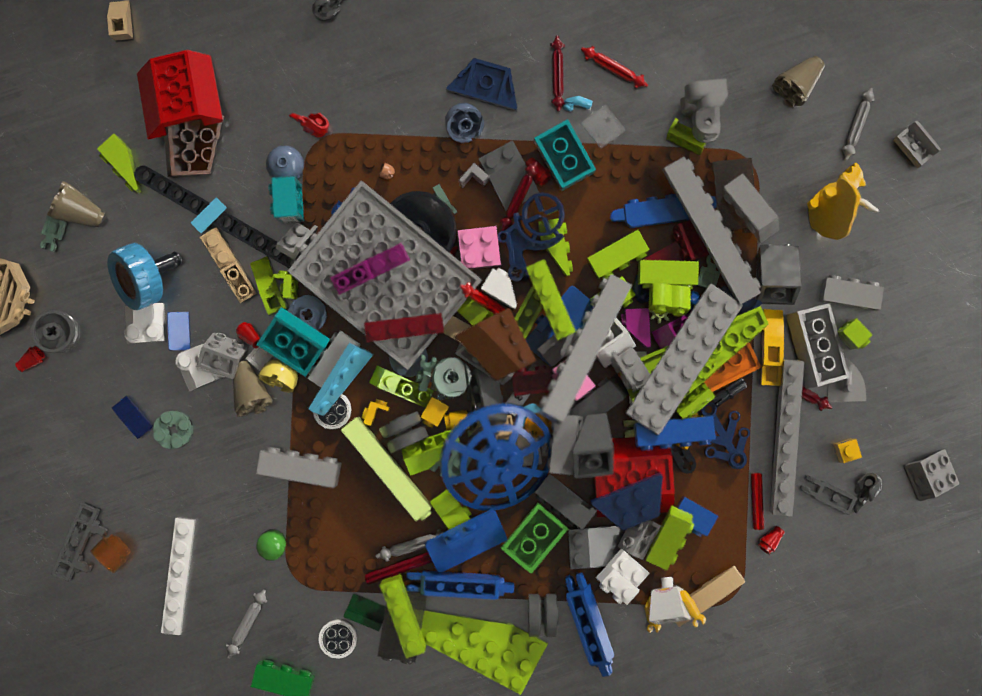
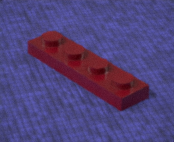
(404, 327)

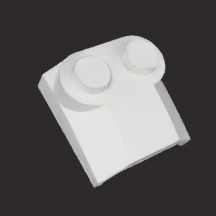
(145, 324)
(193, 375)

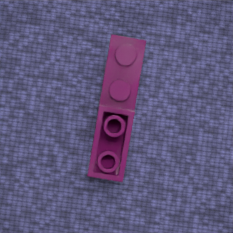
(370, 268)

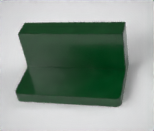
(365, 612)

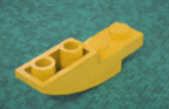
(772, 348)

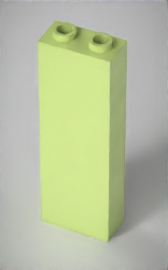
(387, 469)

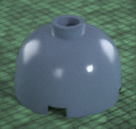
(464, 122)
(284, 162)

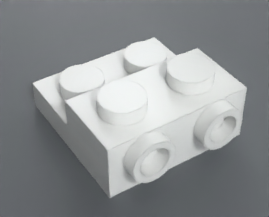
(622, 577)

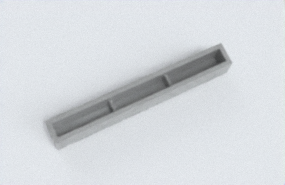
(711, 230)
(584, 350)
(787, 438)

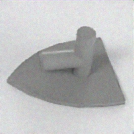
(848, 389)

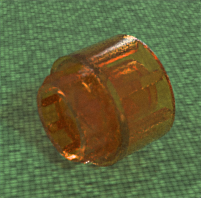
(111, 552)

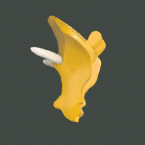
(837, 203)

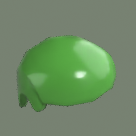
(271, 545)

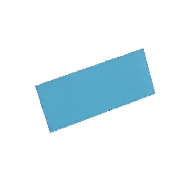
(208, 215)

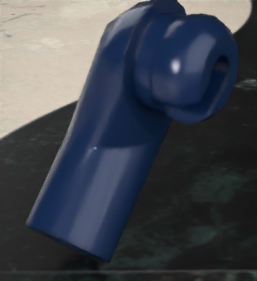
(641, 295)

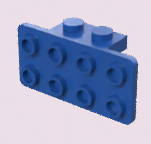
(576, 305)
(466, 540)

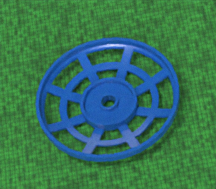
(491, 453)

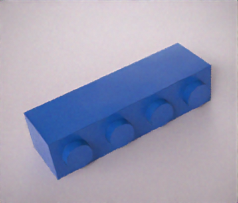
(676, 432)

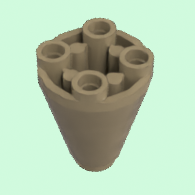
(798, 82)
(74, 207)
(249, 391)

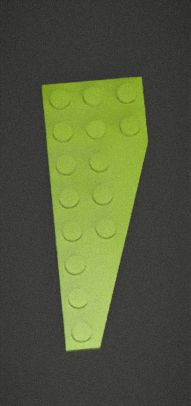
(738, 334)

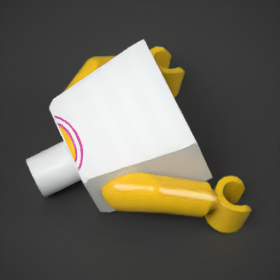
(670, 605)

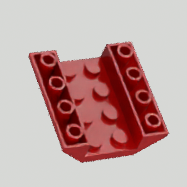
(177, 91)
(634, 465)

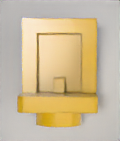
(370, 413)

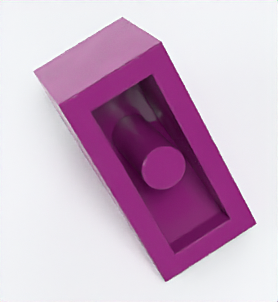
(637, 324)
(666, 333)

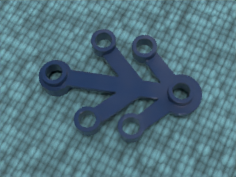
(725, 438)

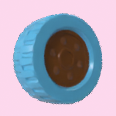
(138, 275)

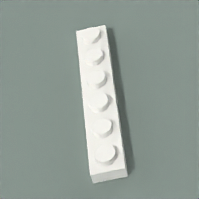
(178, 576)

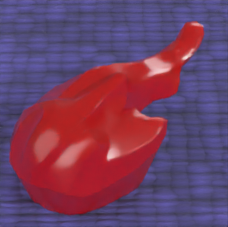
(317, 126)

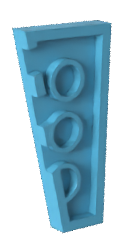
(343, 373)

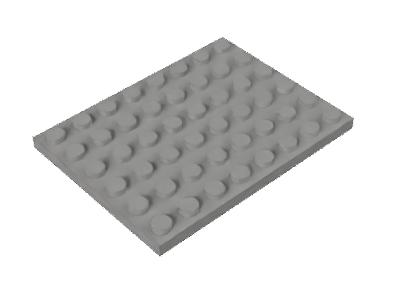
(419, 287)

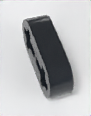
(679, 461)

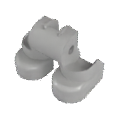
(702, 104)

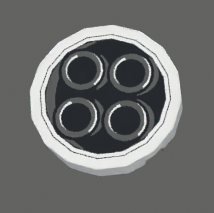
(337, 415)
(337, 638)

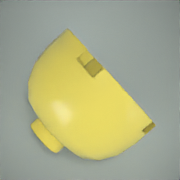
(279, 374)

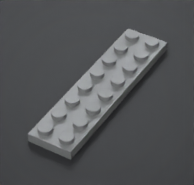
(684, 359)

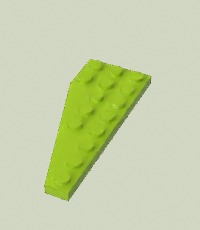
(488, 647)

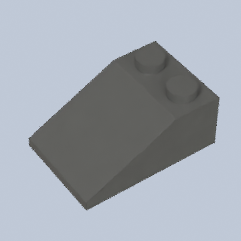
(505, 172)
(593, 545)

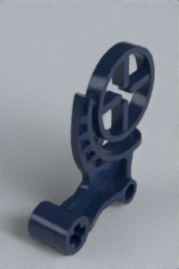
(518, 240)

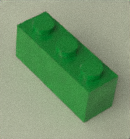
(282, 679)

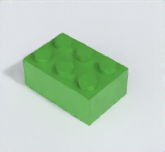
(534, 537)

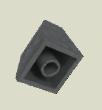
(778, 274)
(593, 448)

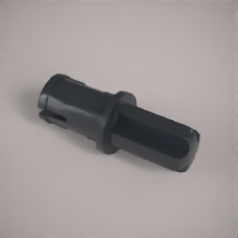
(729, 391)

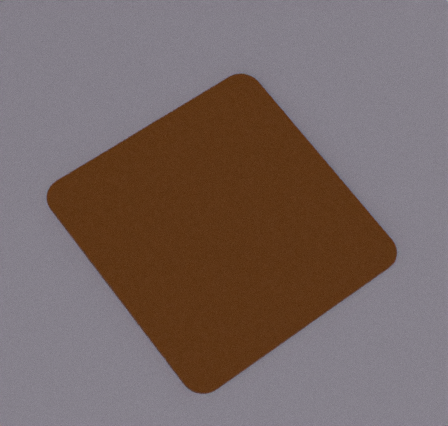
(343, 528)

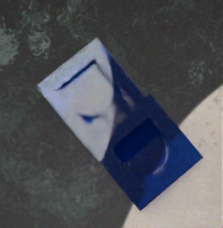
(132, 417)

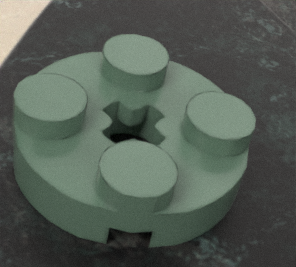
(442, 370)
(162, 434)

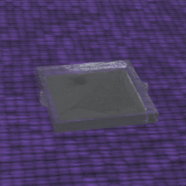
(603, 126)

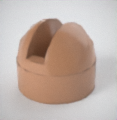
(387, 171)

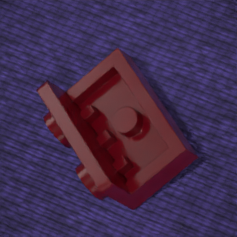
(690, 242)
(532, 381)

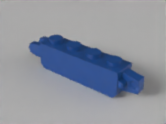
(652, 212)
(460, 585)
(589, 624)

